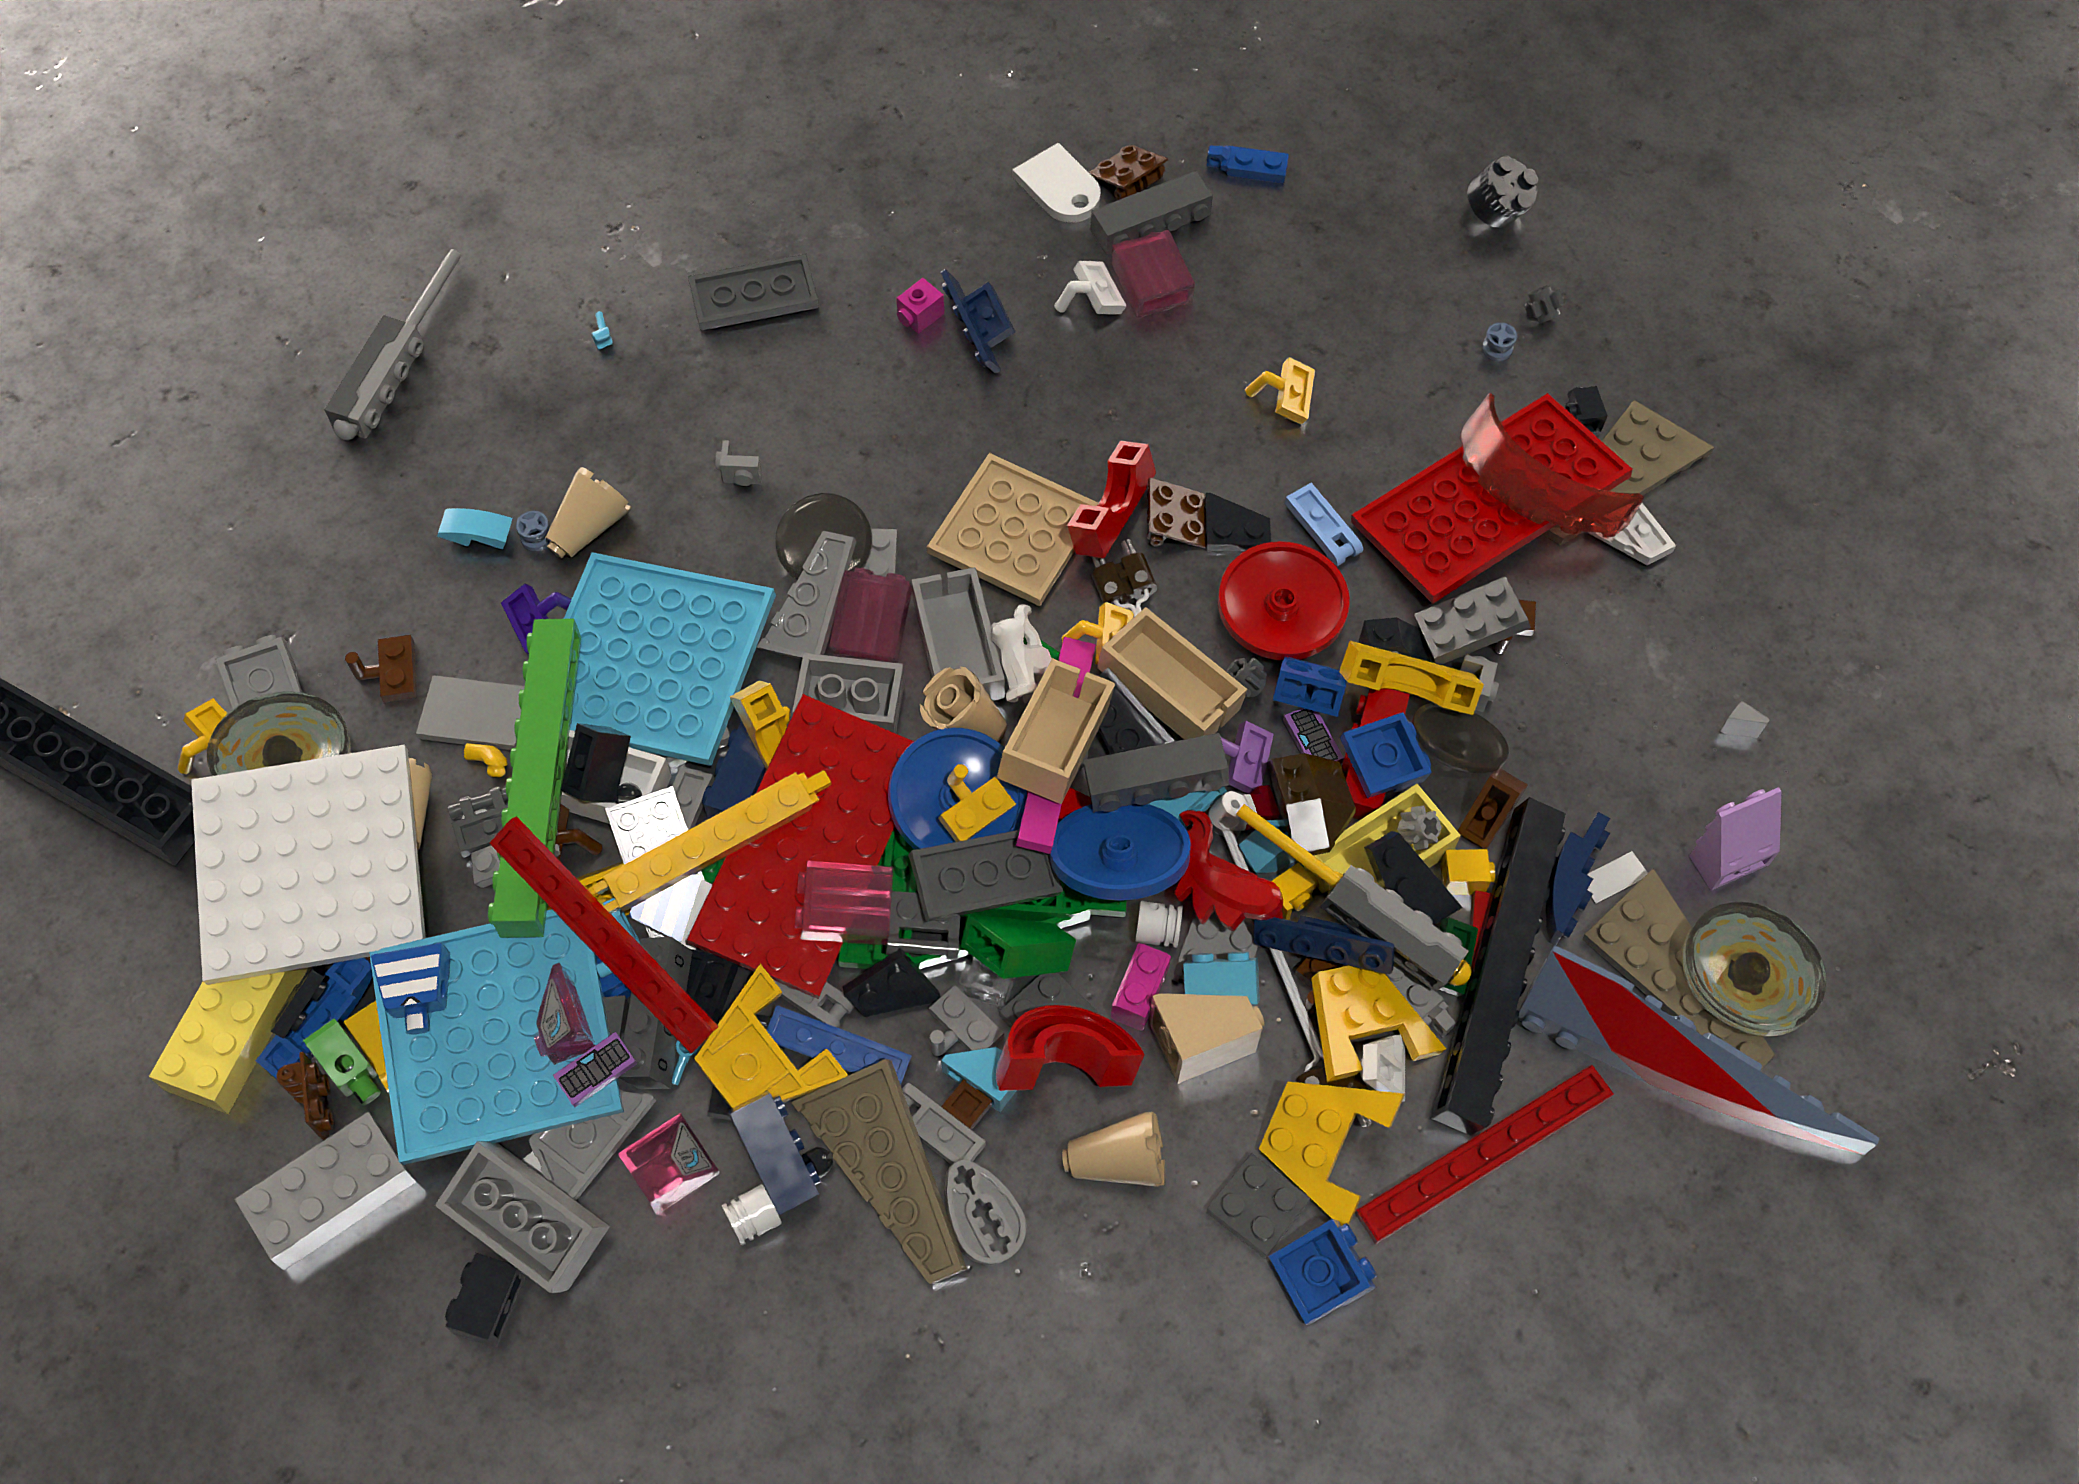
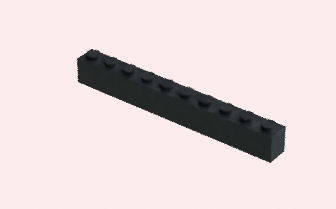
(1500, 968)

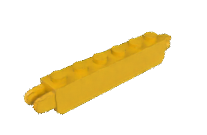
(710, 841)

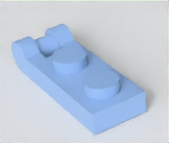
(1323, 524)

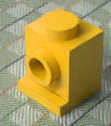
(1296, 888)

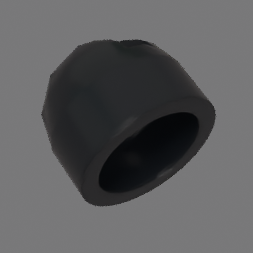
(627, 789)
(818, 1158)

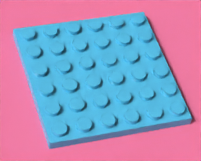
(663, 653)
(479, 1062)

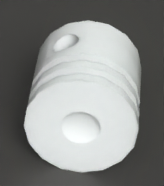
(1158, 924)
(752, 1214)

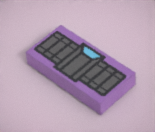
(1312, 734)
(595, 1069)

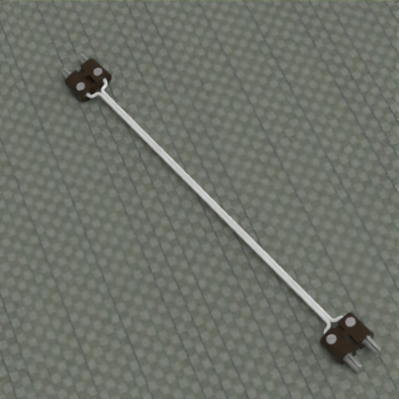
(1135, 580)

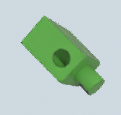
(336, 1054)

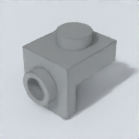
(738, 469)
(1485, 672)

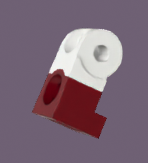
(1259, 800)

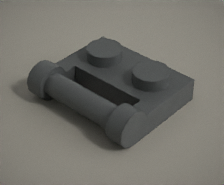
(909, 915)

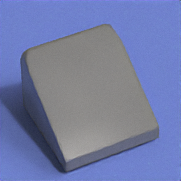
(1745, 722)

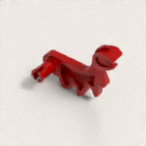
(1223, 890)

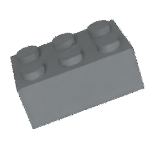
(855, 686)

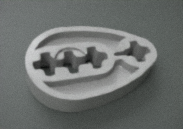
(1003, 1209)

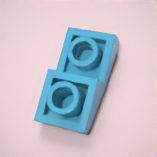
(482, 526)

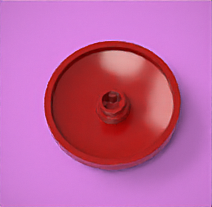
(1283, 600)

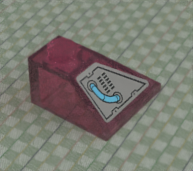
(562, 1020)
(668, 1163)

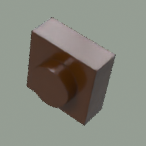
(967, 1104)

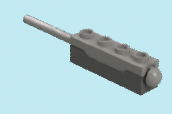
(382, 365)

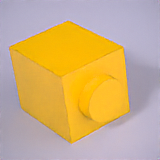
(1467, 871)

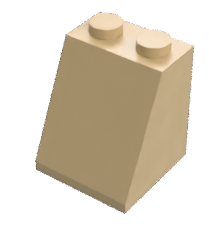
(1204, 1031)

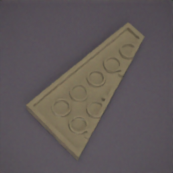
(1651, 448)
(1645, 944)
(880, 1151)

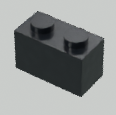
(595, 763)
(484, 1299)

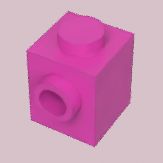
(920, 305)

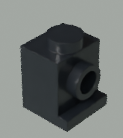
(1587, 408)

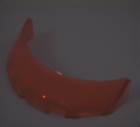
(1535, 489)

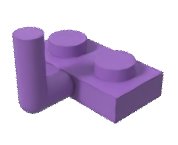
(1248, 756)

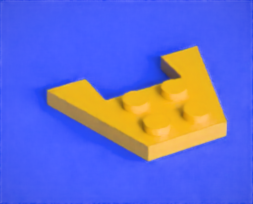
(1362, 1004)
(747, 1061)
(1310, 1132)

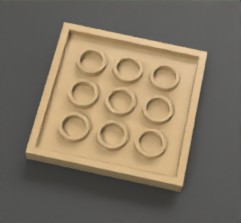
(1010, 529)

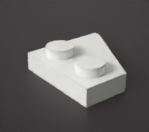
(1642, 538)
(1385, 1064)

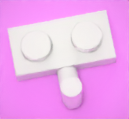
(1098, 286)

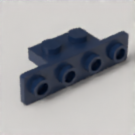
(983, 316)
(1326, 942)

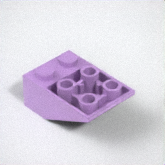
(1740, 839)

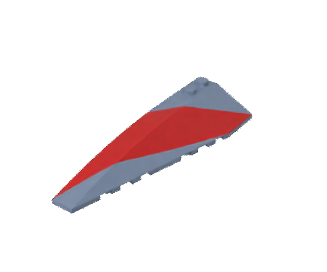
(1606, 1020)

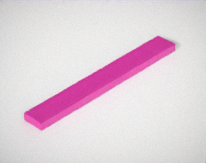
(1040, 813)

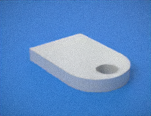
(1057, 183)

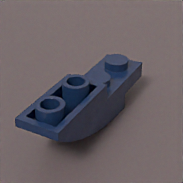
(1570, 879)

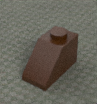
(1492, 808)

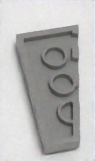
(812, 602)

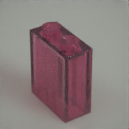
(1153, 273)
(871, 615)
(845, 902)

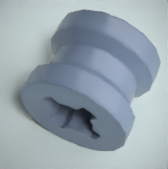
(1506, 338)
(530, 523)

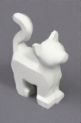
(1021, 663)

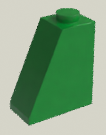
(1017, 946)

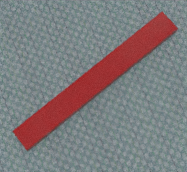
(603, 934)
(1483, 1154)

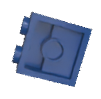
(1386, 755)
(1324, 1270)

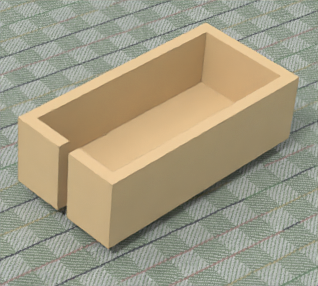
(1172, 677)
(1055, 731)

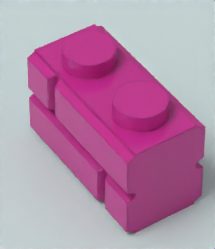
(1140, 983)

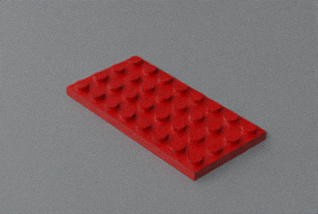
(1450, 529)
(755, 892)

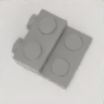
(258, 670)

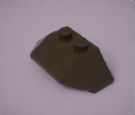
(1312, 799)

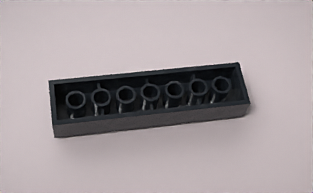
(95, 775)

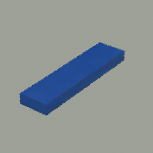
(813, 1037)

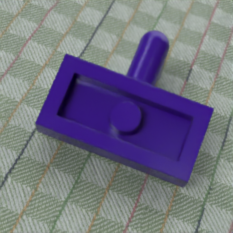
(525, 606)

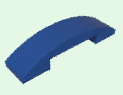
(338, 1000)

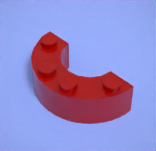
(1068, 1037)

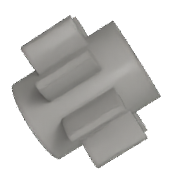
(1419, 827)

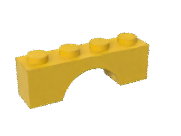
(1390, 670)
(762, 718)

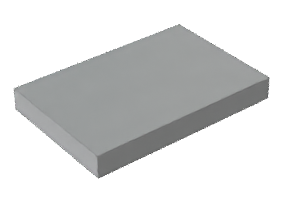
(470, 712)

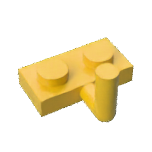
(1293, 386)
(1110, 622)
(202, 722)
(975, 808)

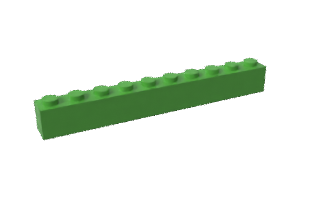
(537, 766)

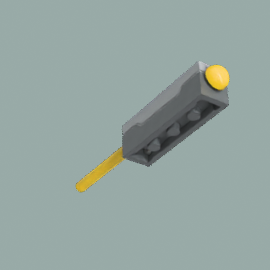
(1379, 914)

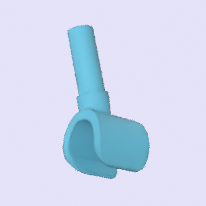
(602, 336)
(682, 1061)

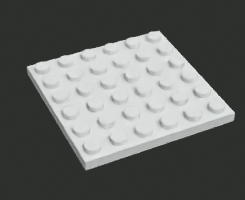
(306, 863)

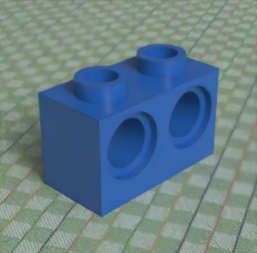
(1310, 686)

